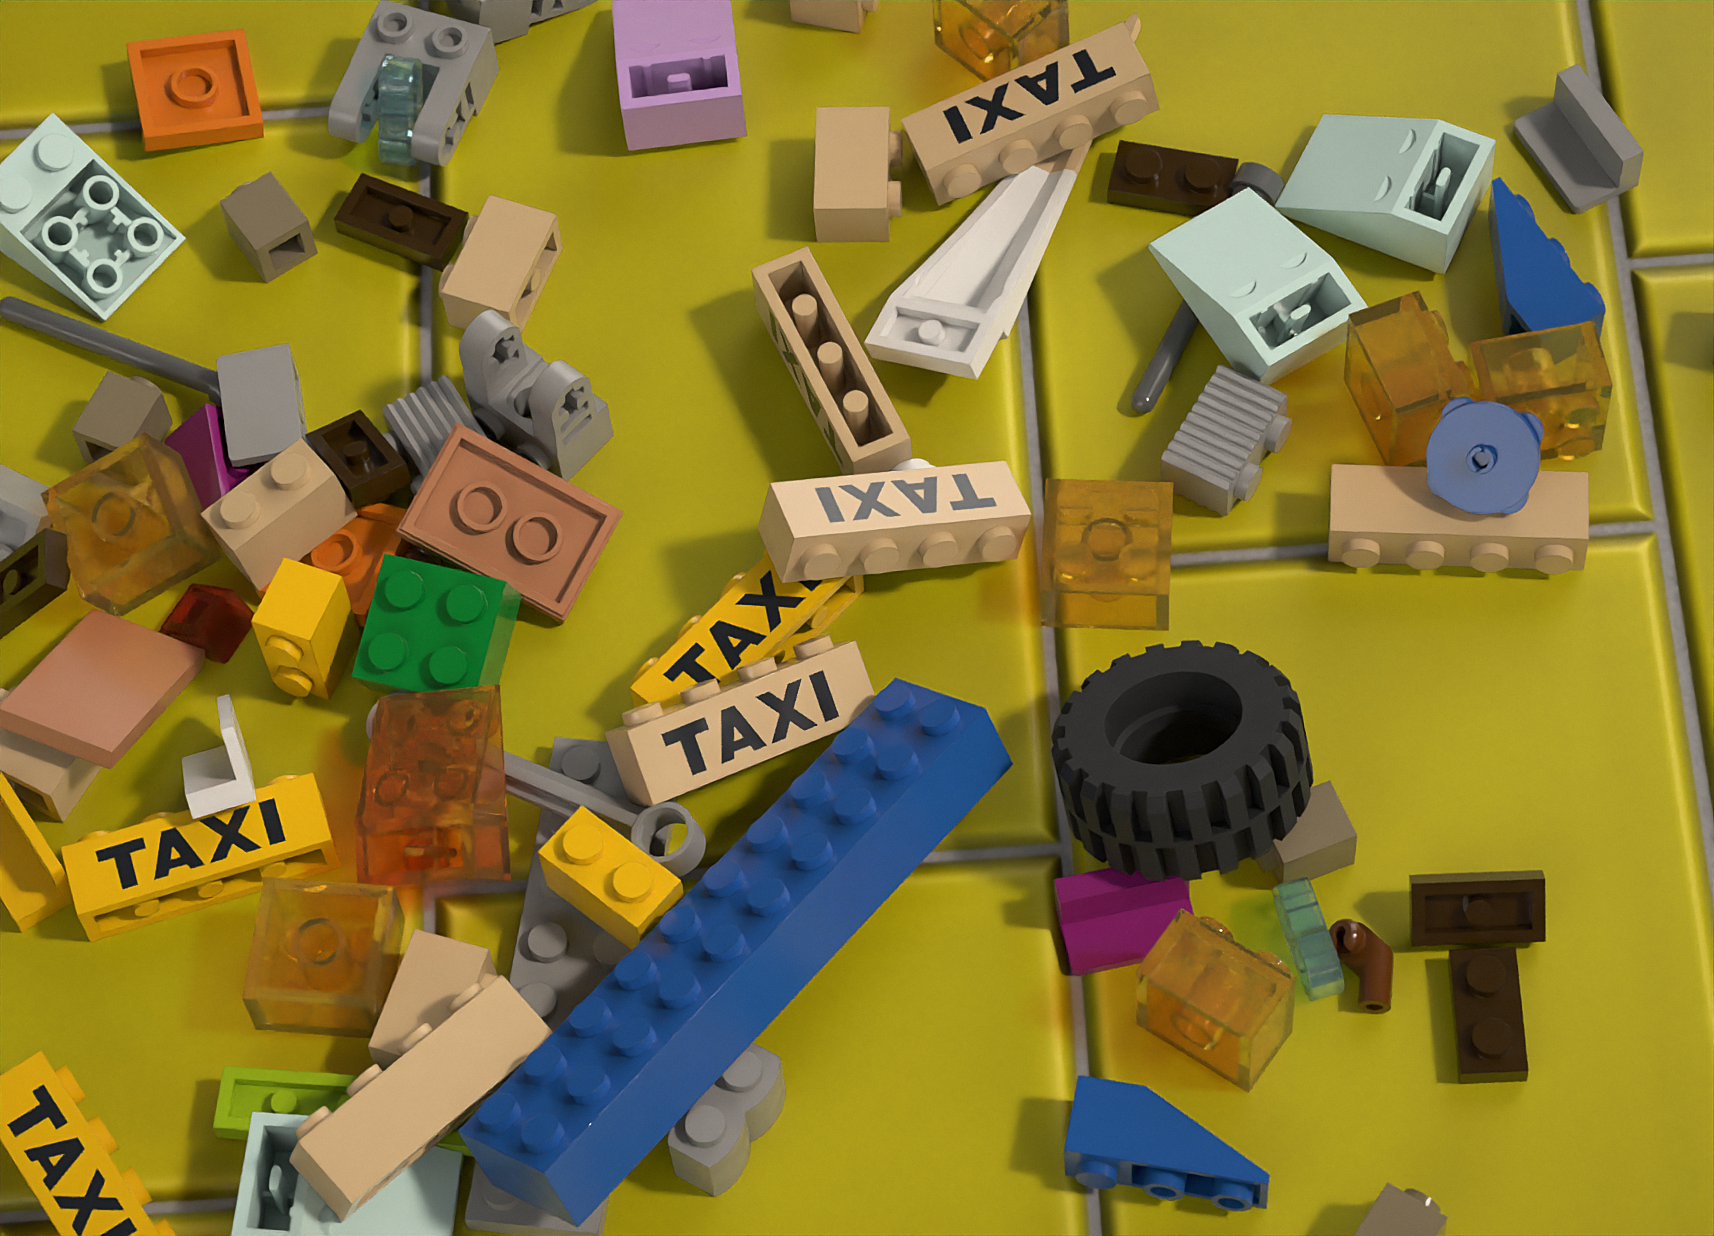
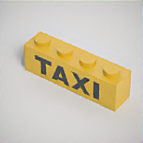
(748, 623)
(189, 864)
(69, 1157)

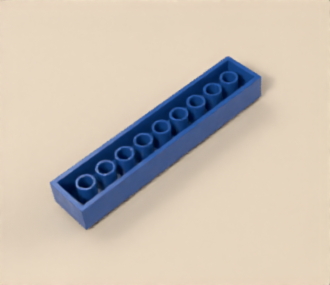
(735, 951)

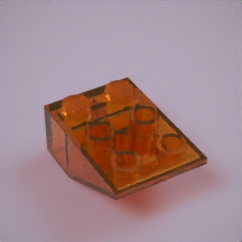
(434, 792)

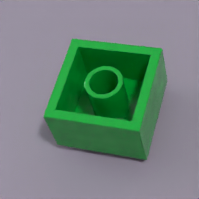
(434, 629)

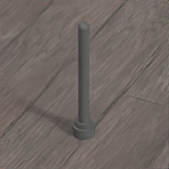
(1269, 187)
(112, 346)

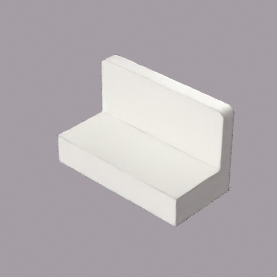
(220, 775)

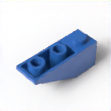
(1534, 272)
(1143, 1141)

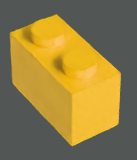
(306, 629)
(608, 878)

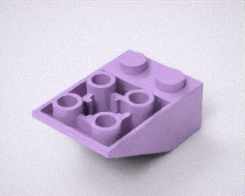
(677, 72)

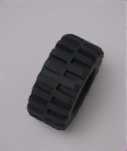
(1195, 811)

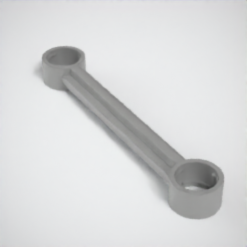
(565, 796)

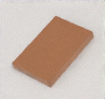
(509, 521)
(101, 688)

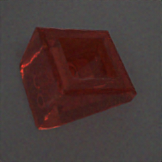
(210, 620)

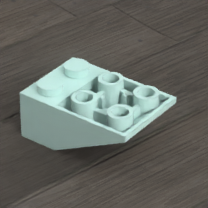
(1391, 184)
(78, 221)
(1258, 286)
(282, 1203)

